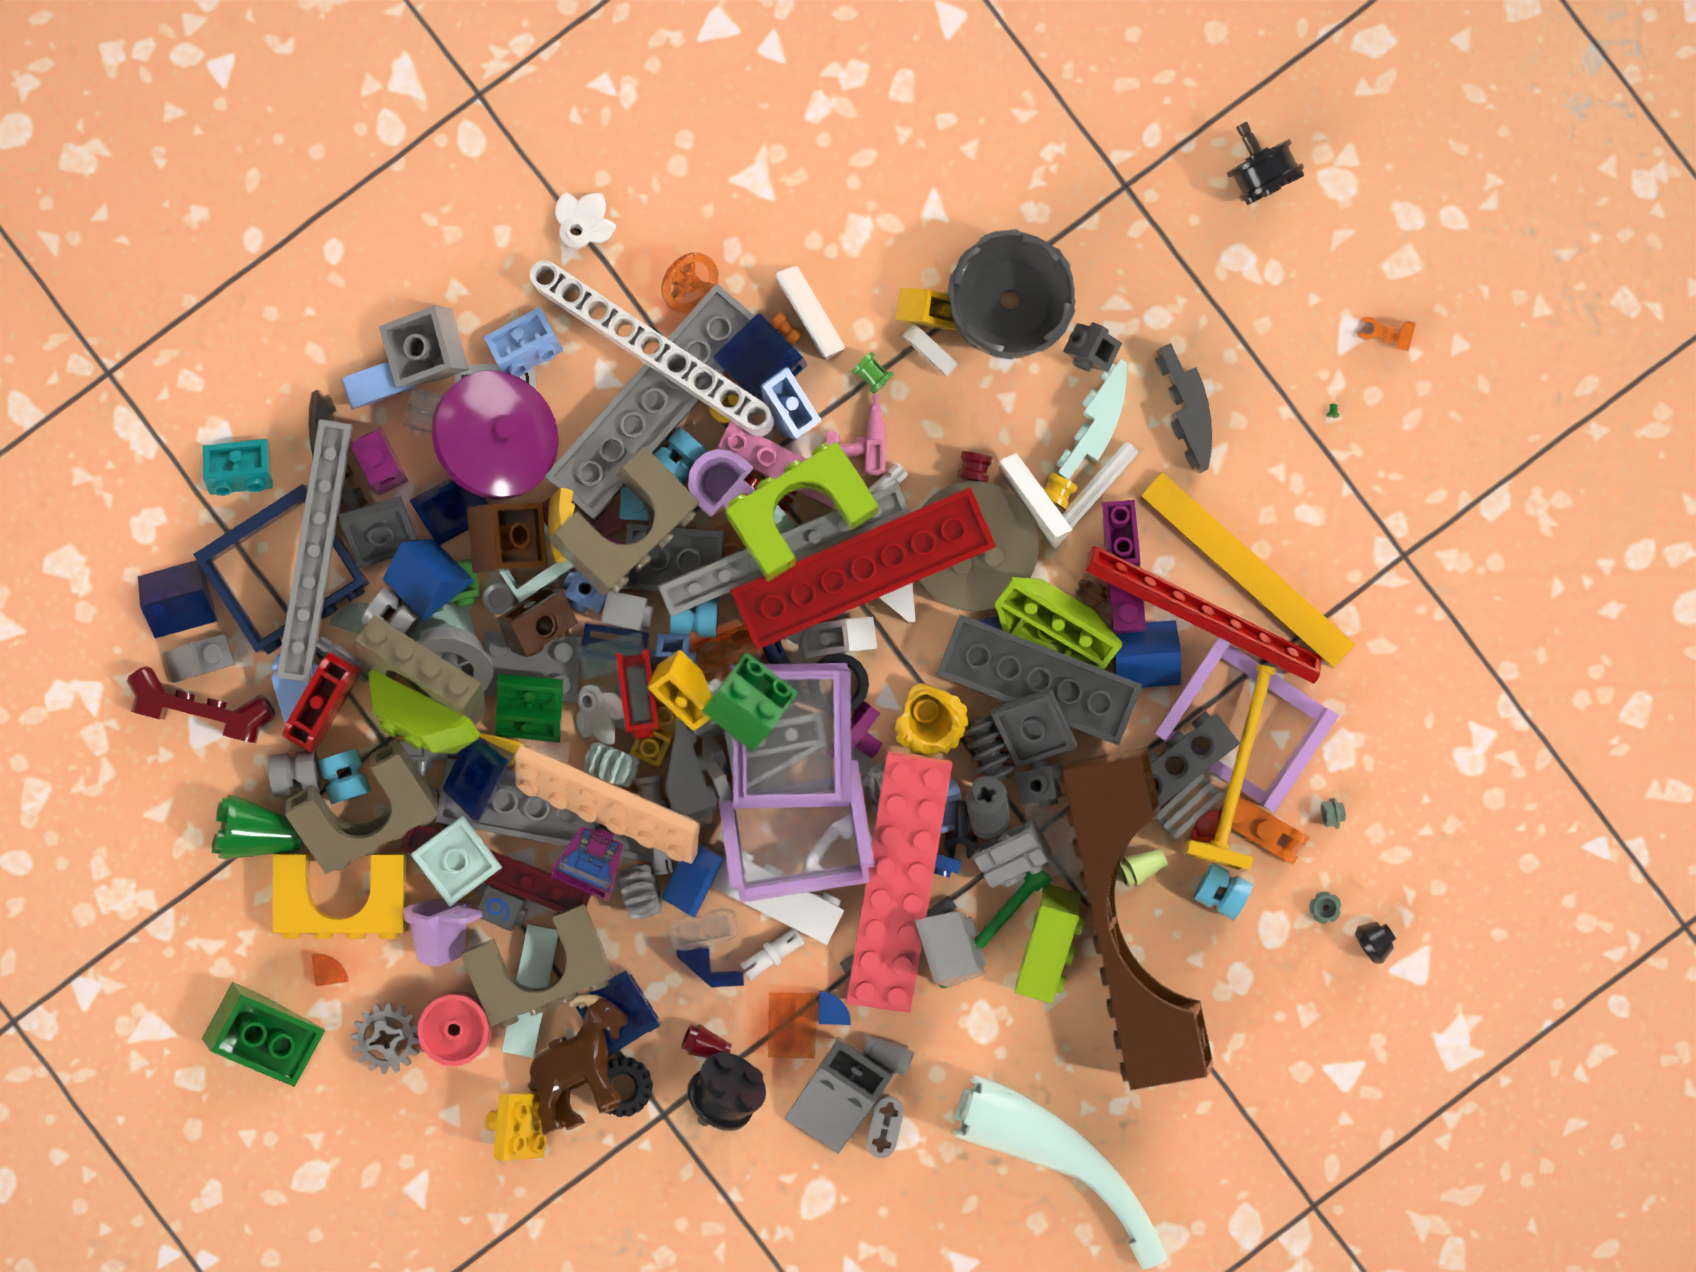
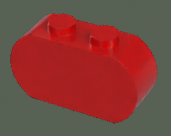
(321, 702)

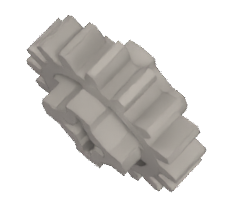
(390, 1052)

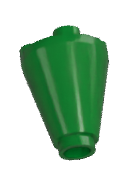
(251, 830)

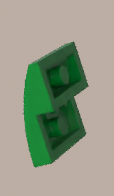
(529, 707)

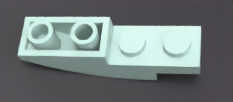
(1104, 410)

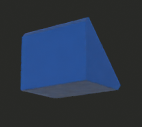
(425, 576)
(1151, 655)
(692, 881)

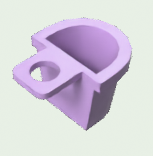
(718, 479)
(439, 929)

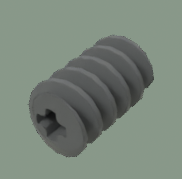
(988, 749)
(988, 808)

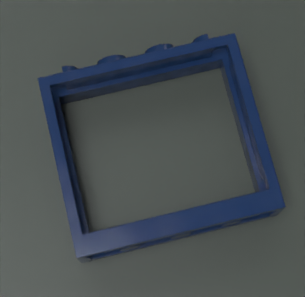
(247, 529)

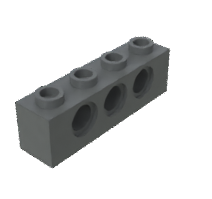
(1220, 744)

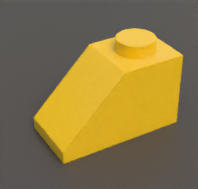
(925, 308)
(681, 688)

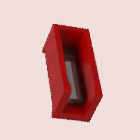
(637, 700)

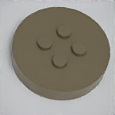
(981, 579)

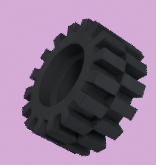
(642, 1080)

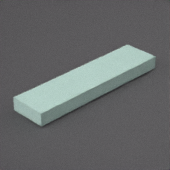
(533, 972)

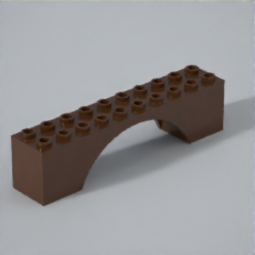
(1157, 1028)

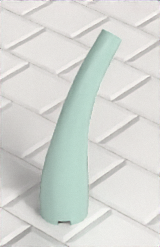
(1024, 1129)

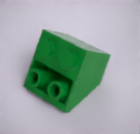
(749, 701)

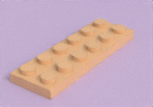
(606, 804)

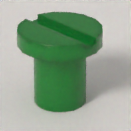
(1333, 411)

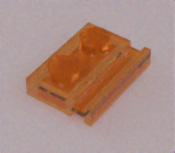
(724, 649)
(792, 1025)

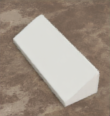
(810, 312)
(1035, 499)

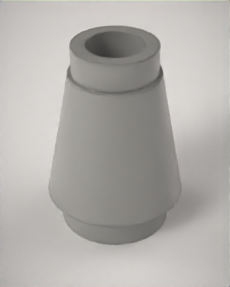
(889, 1054)

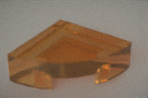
(328, 970)

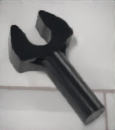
(961, 832)

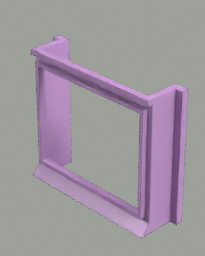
(1323, 721)

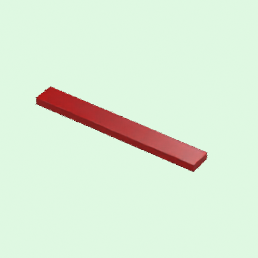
(1203, 614)

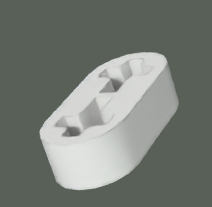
(930, 350)

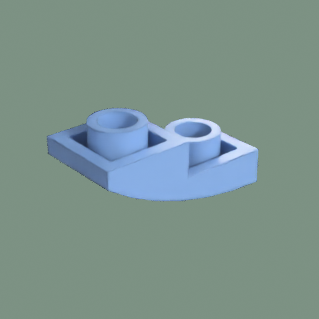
(371, 386)

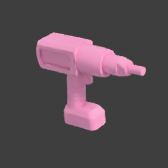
(871, 446)

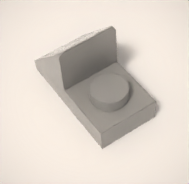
(199, 658)

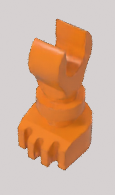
(1389, 333)

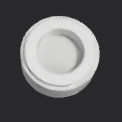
(498, 598)

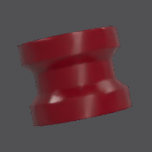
(974, 466)

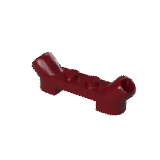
(154, 702)

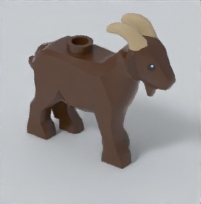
(575, 1063)

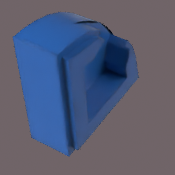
(832, 1010)

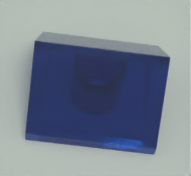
(445, 509)
(176, 599)
(477, 776)

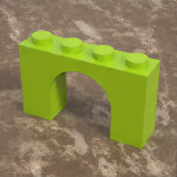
(826, 472)

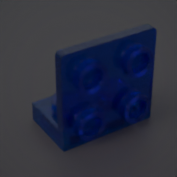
(758, 355)
(631, 1000)

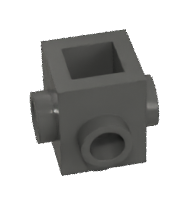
(1092, 347)
(1040, 783)

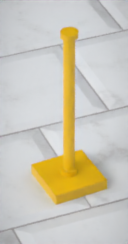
(1218, 850)

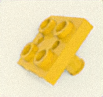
(517, 1127)

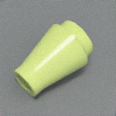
(1139, 867)

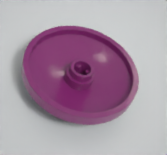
(495, 435)

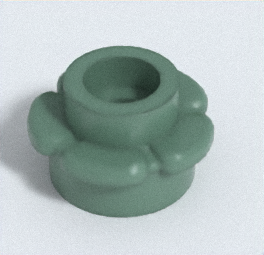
(1332, 813)
(1333, 907)

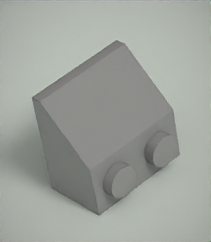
(423, 347)
(951, 948)

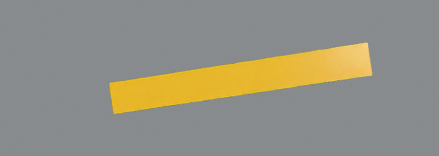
(1247, 570)

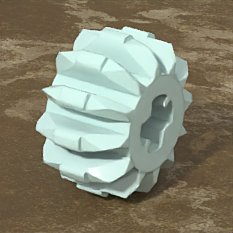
(611, 764)

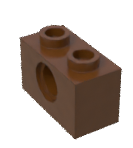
(520, 622)

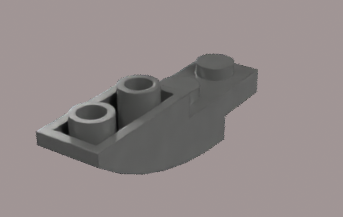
(1194, 420)

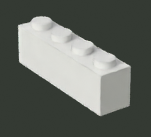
(803, 911)

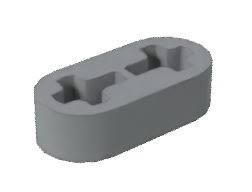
(892, 1129)

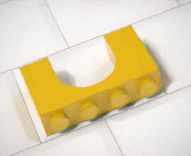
(297, 913)

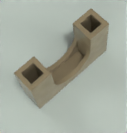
(607, 563)
(393, 652)
(338, 842)
(506, 998)

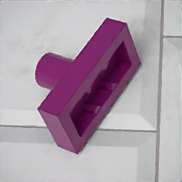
(860, 723)

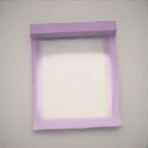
(807, 751)
(796, 847)

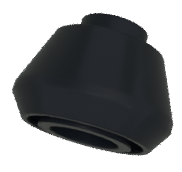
(1375, 941)

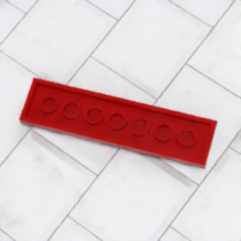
(864, 568)

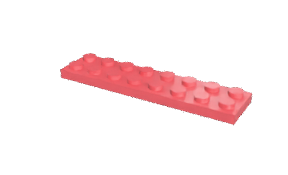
(900, 881)

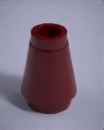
(703, 1042)

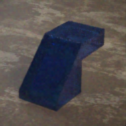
(700, 963)

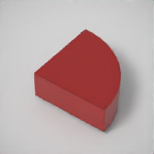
(1206, 827)

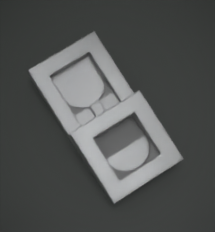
(716, 766)

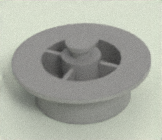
(460, 650)

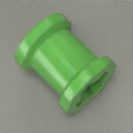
(872, 372)

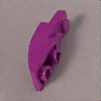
(1122, 540)

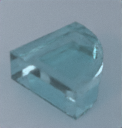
(350, 617)

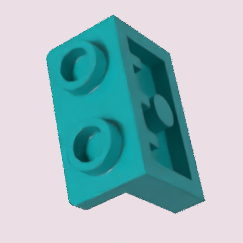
(237, 467)

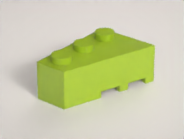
(1050, 944)

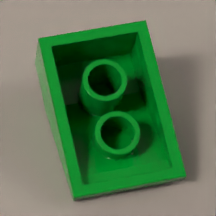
(262, 1035)

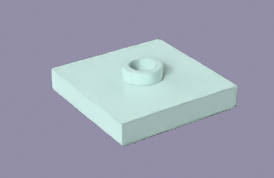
(456, 860)

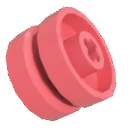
(440, 1043)

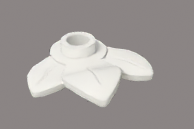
(584, 215)
(598, 717)

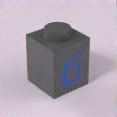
(502, 908)

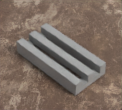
(1208, 786)

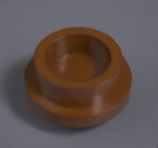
(1091, 591)

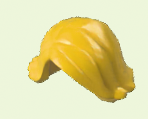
(931, 721)

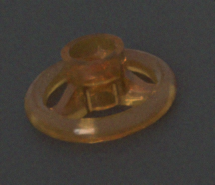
(683, 278)

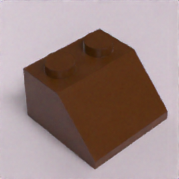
(507, 537)

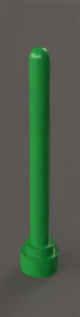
(1031, 883)

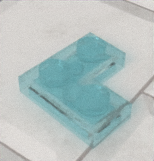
(600, 657)

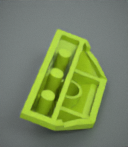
(1056, 621)
(418, 718)

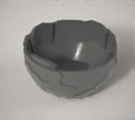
(1020, 265)

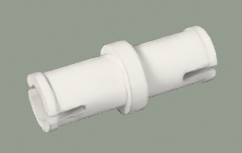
(772, 954)

